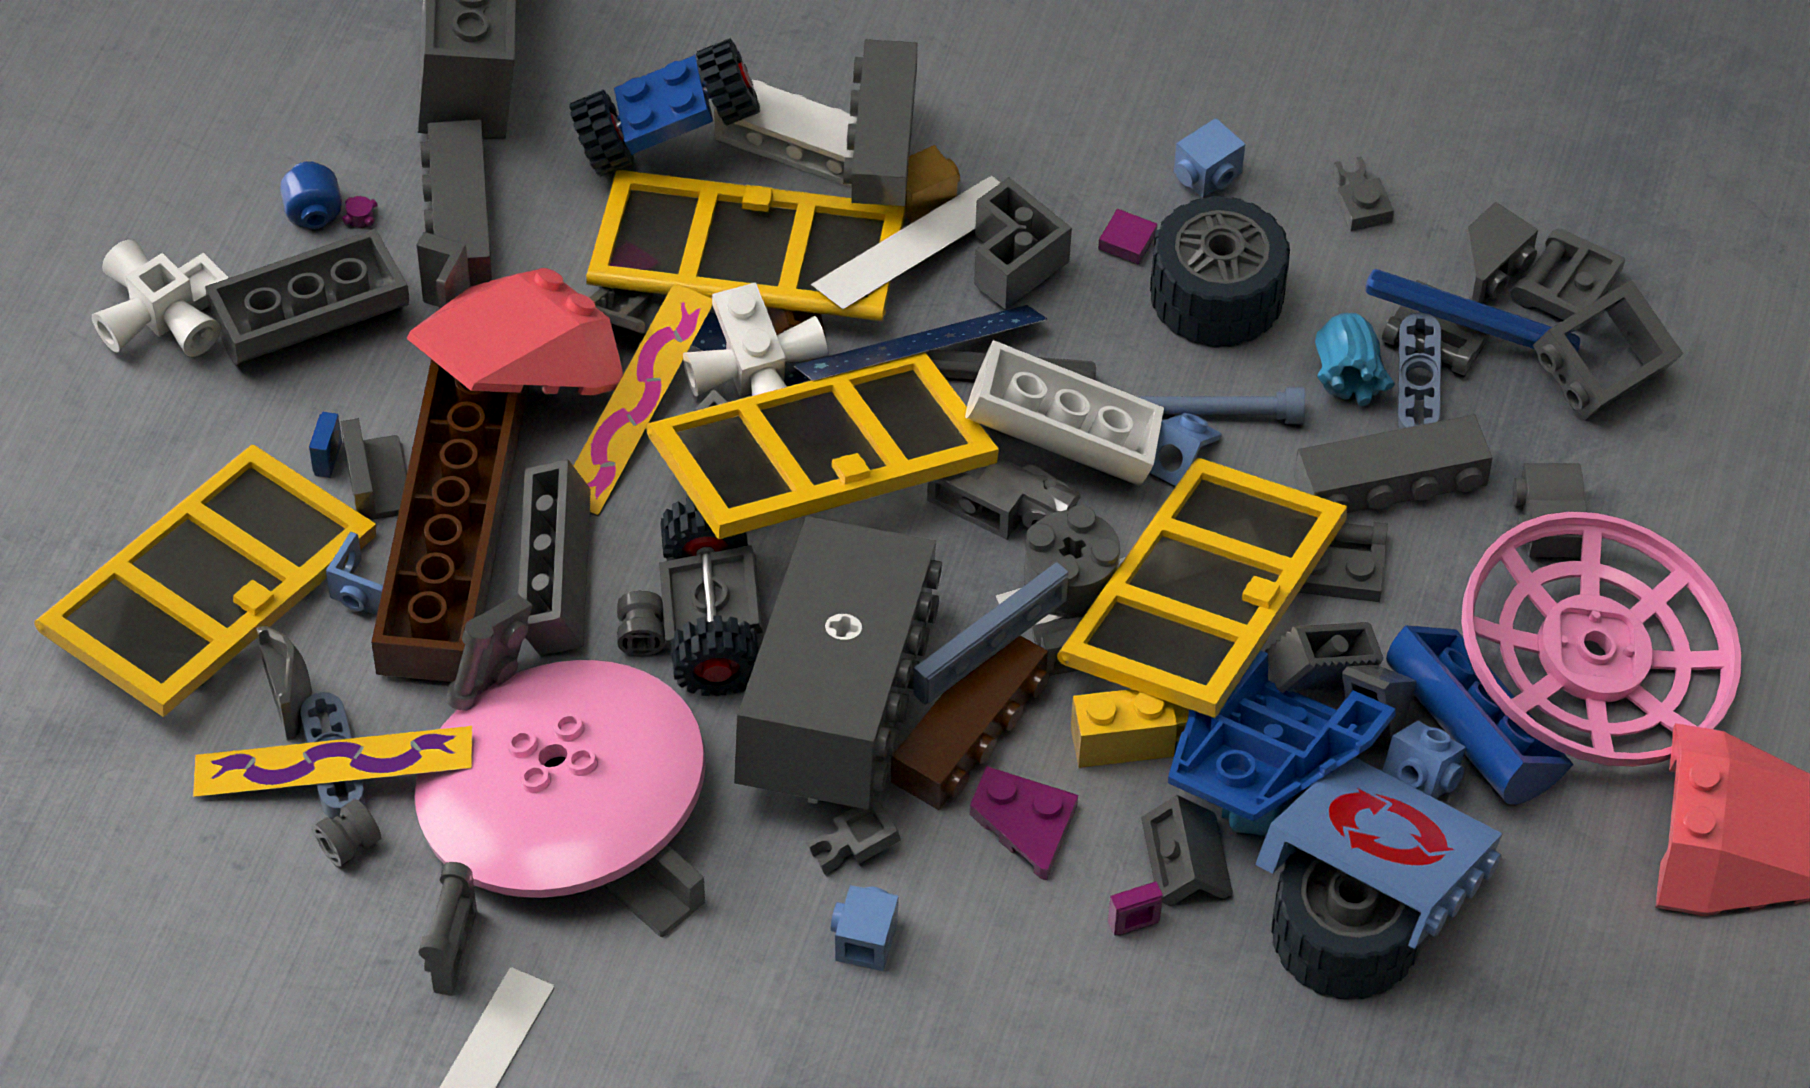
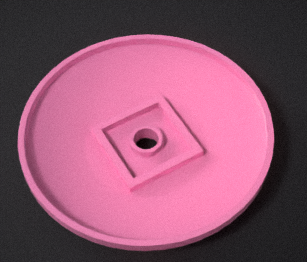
(571, 826)

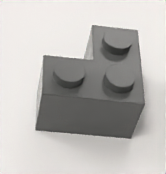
(1021, 243)

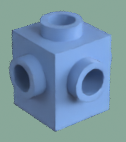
(1425, 759)

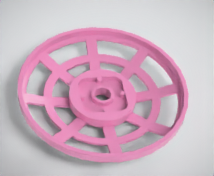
(1610, 625)

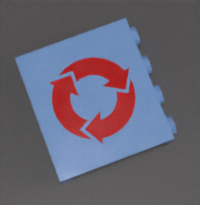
(1388, 840)

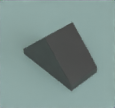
(1384, 687)

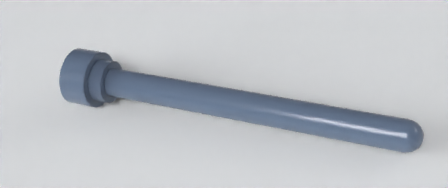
(1285, 405)

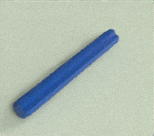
(1458, 309)

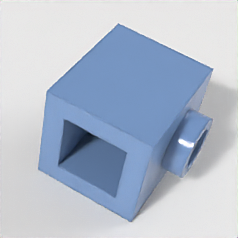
(1209, 158)
(865, 927)

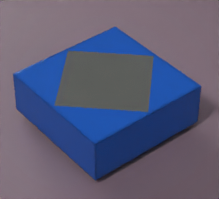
(325, 444)

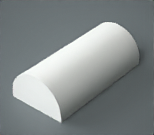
(1066, 413)

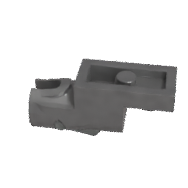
(1002, 496)

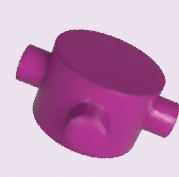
(359, 211)

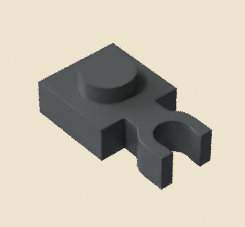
(1361, 200)
(858, 833)

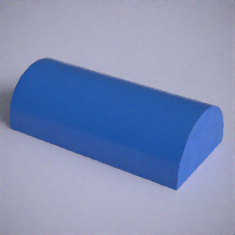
(1453, 695)

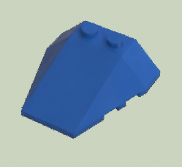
(1270, 744)

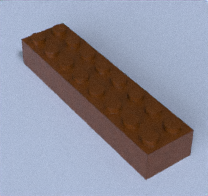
(446, 527)

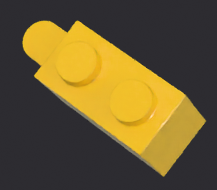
(1124, 727)

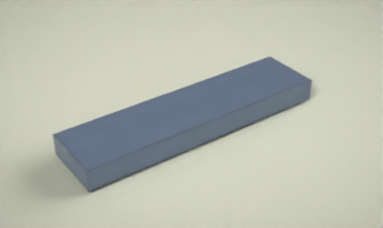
(990, 633)

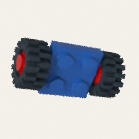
(664, 106)

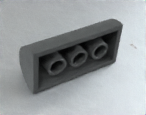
(306, 296)

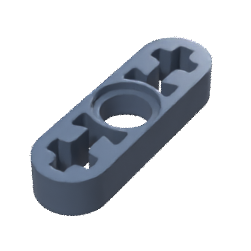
(1429, 360)
(339, 730)

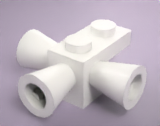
(159, 298)
(753, 350)

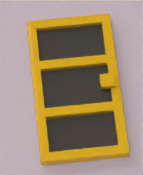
(733, 236)
(821, 444)
(204, 580)
(1204, 587)

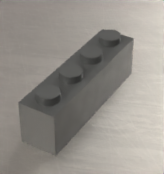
(883, 122)
(458, 191)
(1397, 465)
(554, 555)

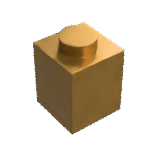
(929, 183)

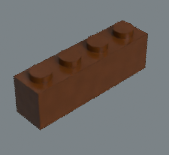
(967, 721)

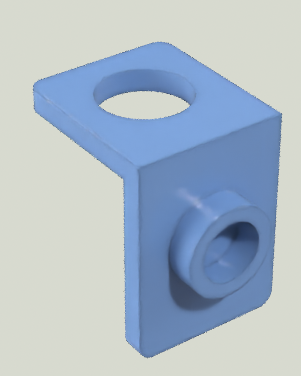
(1189, 435)
(348, 588)

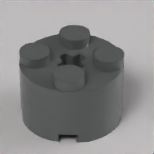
(1082, 546)

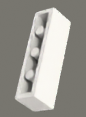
(792, 132)

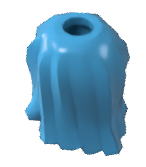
(1351, 359)

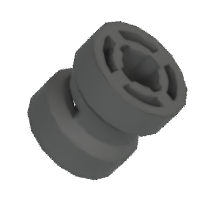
(640, 627)
(344, 834)

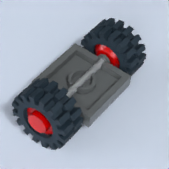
(708, 602)

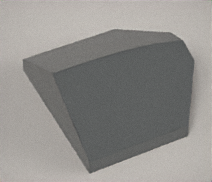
(628, 311)
(286, 677)

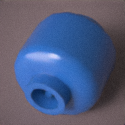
(310, 195)

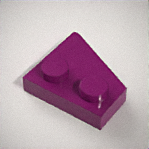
(1024, 816)

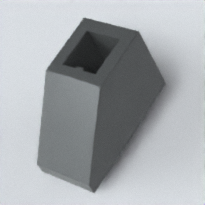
(1495, 250)

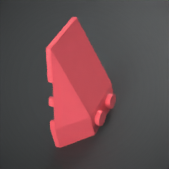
(522, 334)
(1733, 827)

